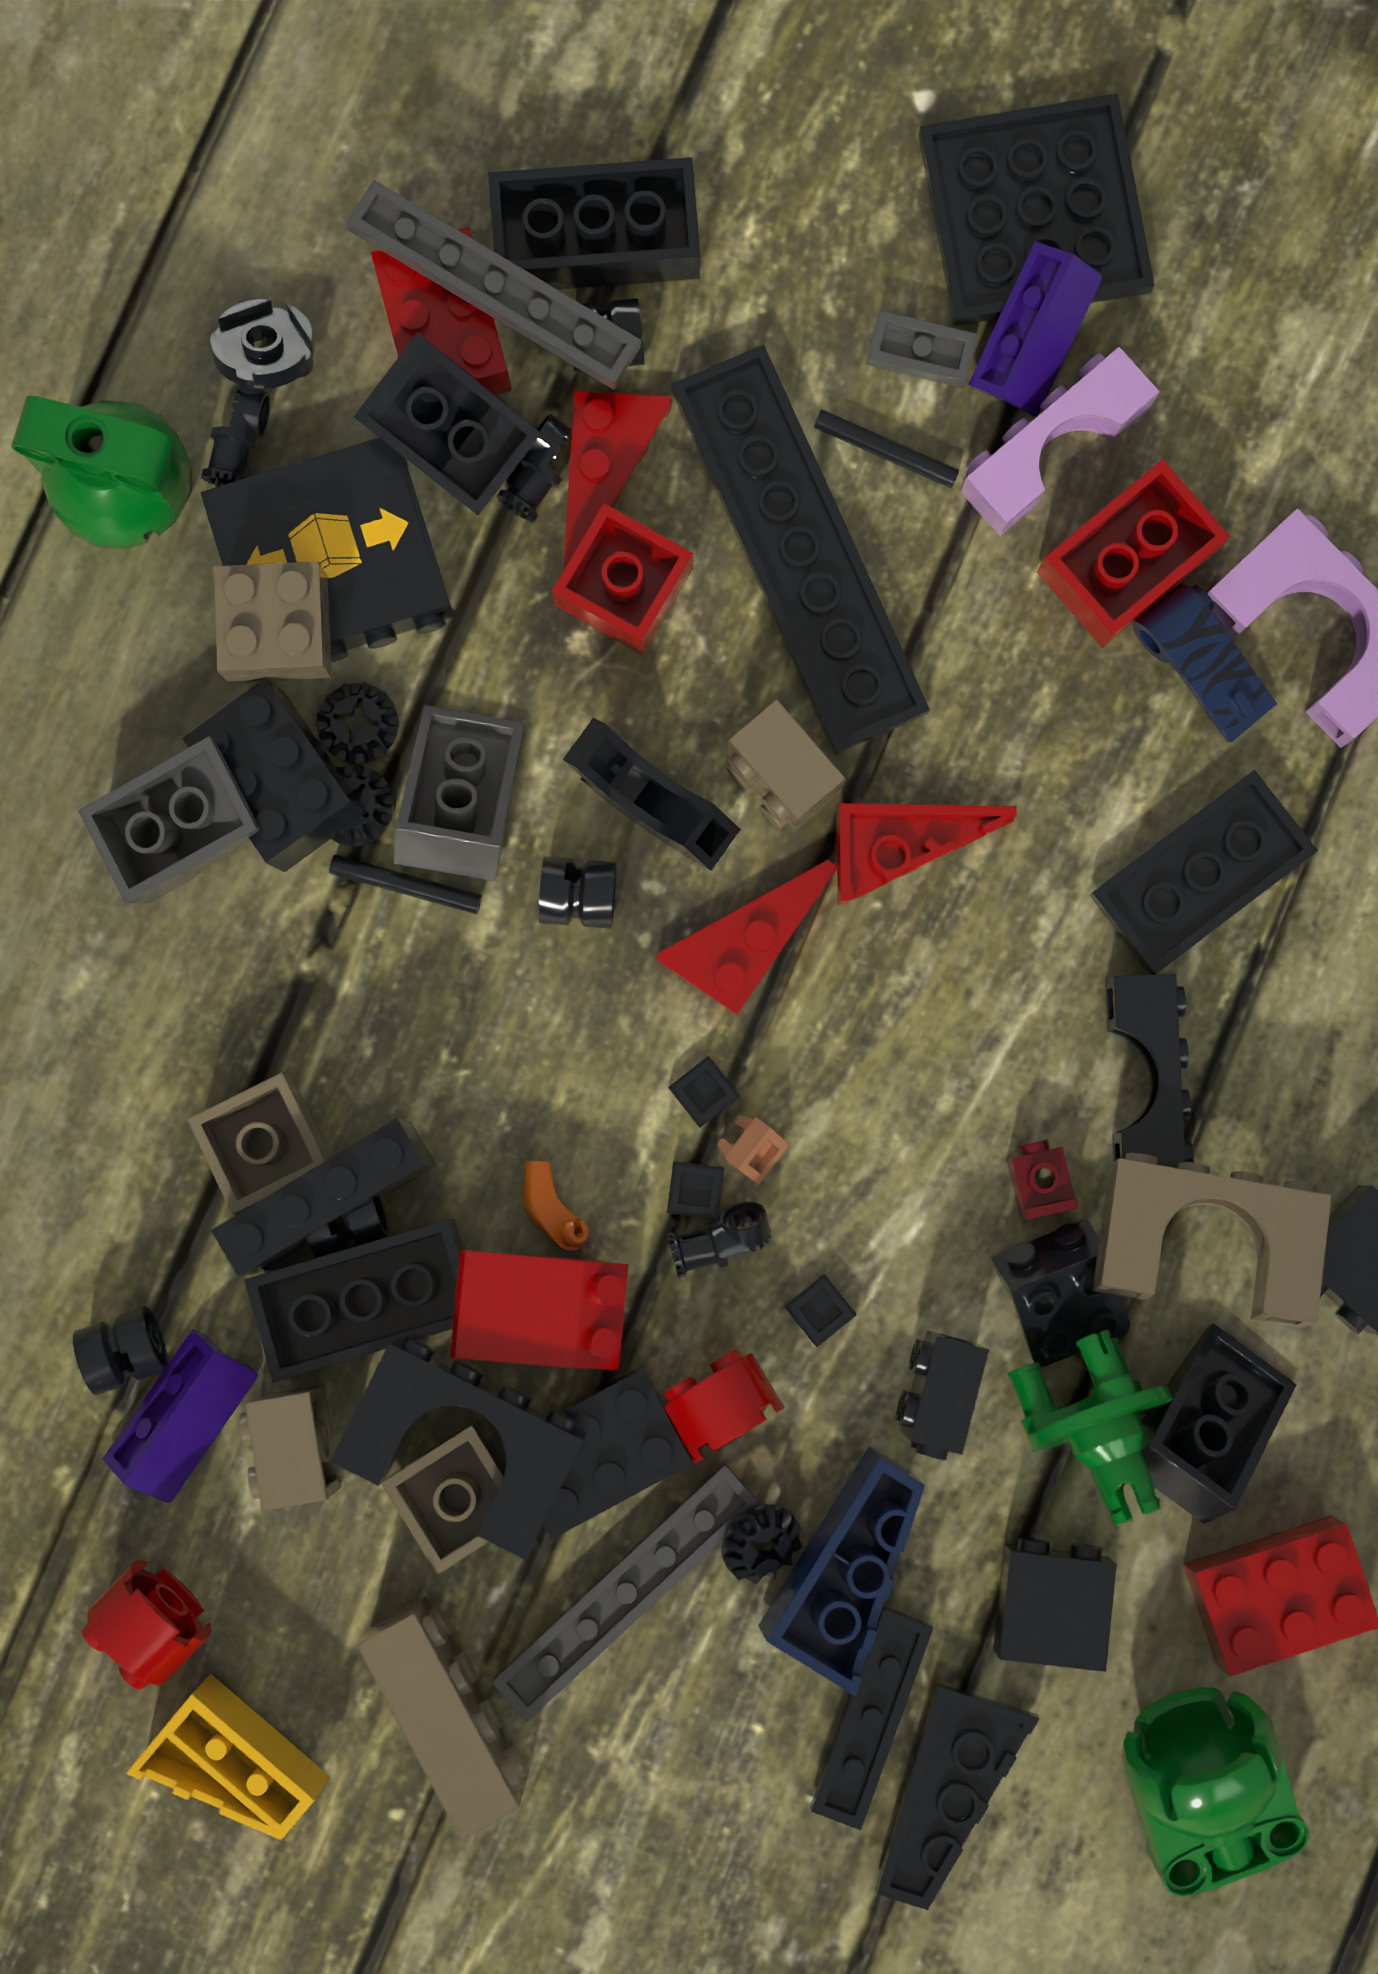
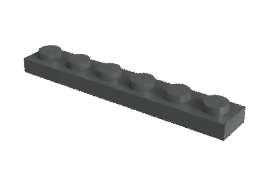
(493, 284)
(624, 1593)

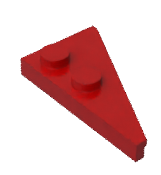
(606, 445)
(895, 839)
(738, 950)

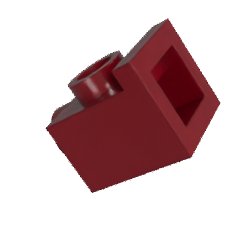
(1030, 1198)

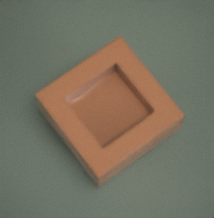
(755, 1149)

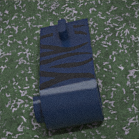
(1205, 657)

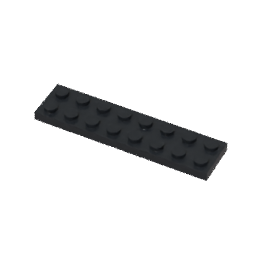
(799, 549)

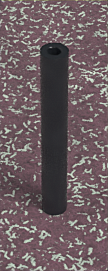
(886, 448)
(405, 884)

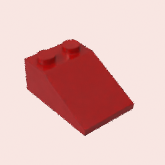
(539, 1310)

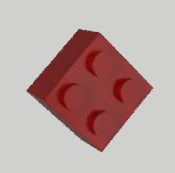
(623, 578)

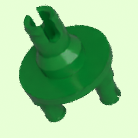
(1099, 1429)

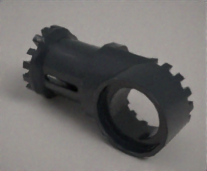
(234, 442)
(536, 476)
(721, 1238)

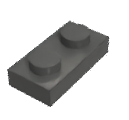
(921, 349)

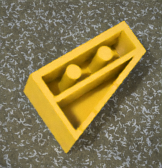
(232, 1761)

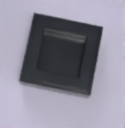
(704, 1091)
(695, 1190)
(820, 1310)

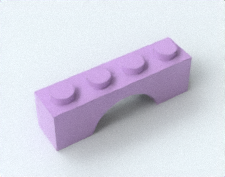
(1103, 401)

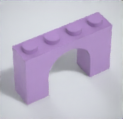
(1305, 560)

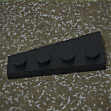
(955, 1771)

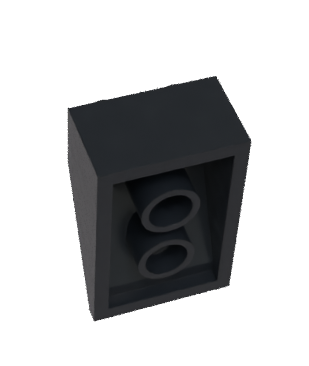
(447, 424)
(1215, 1425)

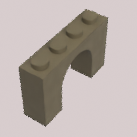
(1284, 1222)

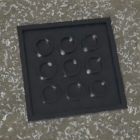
(1031, 177)

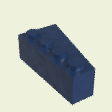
(846, 1572)

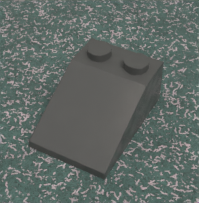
(458, 793)
(170, 823)

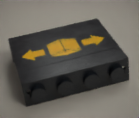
(362, 525)

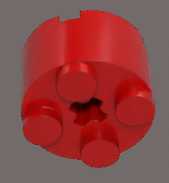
(722, 1404)
(146, 1625)

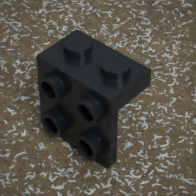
(1055, 1294)

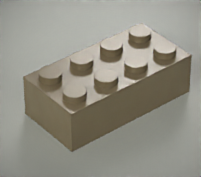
(444, 1716)

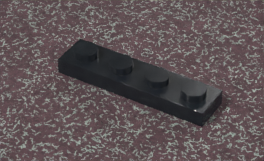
(871, 1719)

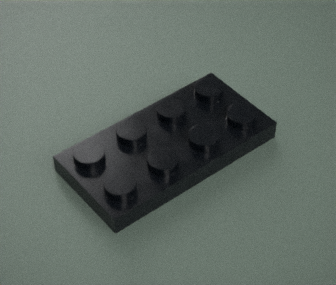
(1203, 873)

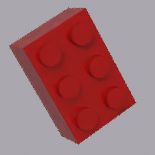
(443, 319)
(1132, 553)
(1281, 1595)

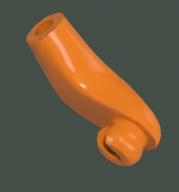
(548, 1212)

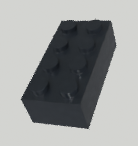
(599, 222)
(357, 1299)

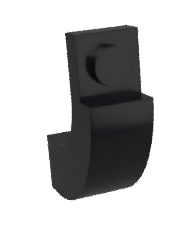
(650, 797)

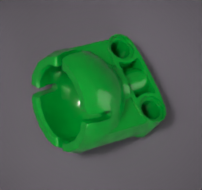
(120, 490)
(1211, 1790)

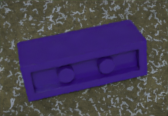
(1036, 328)
(179, 1418)

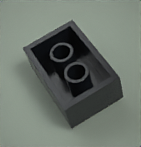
(281, 773)
(623, 1452)

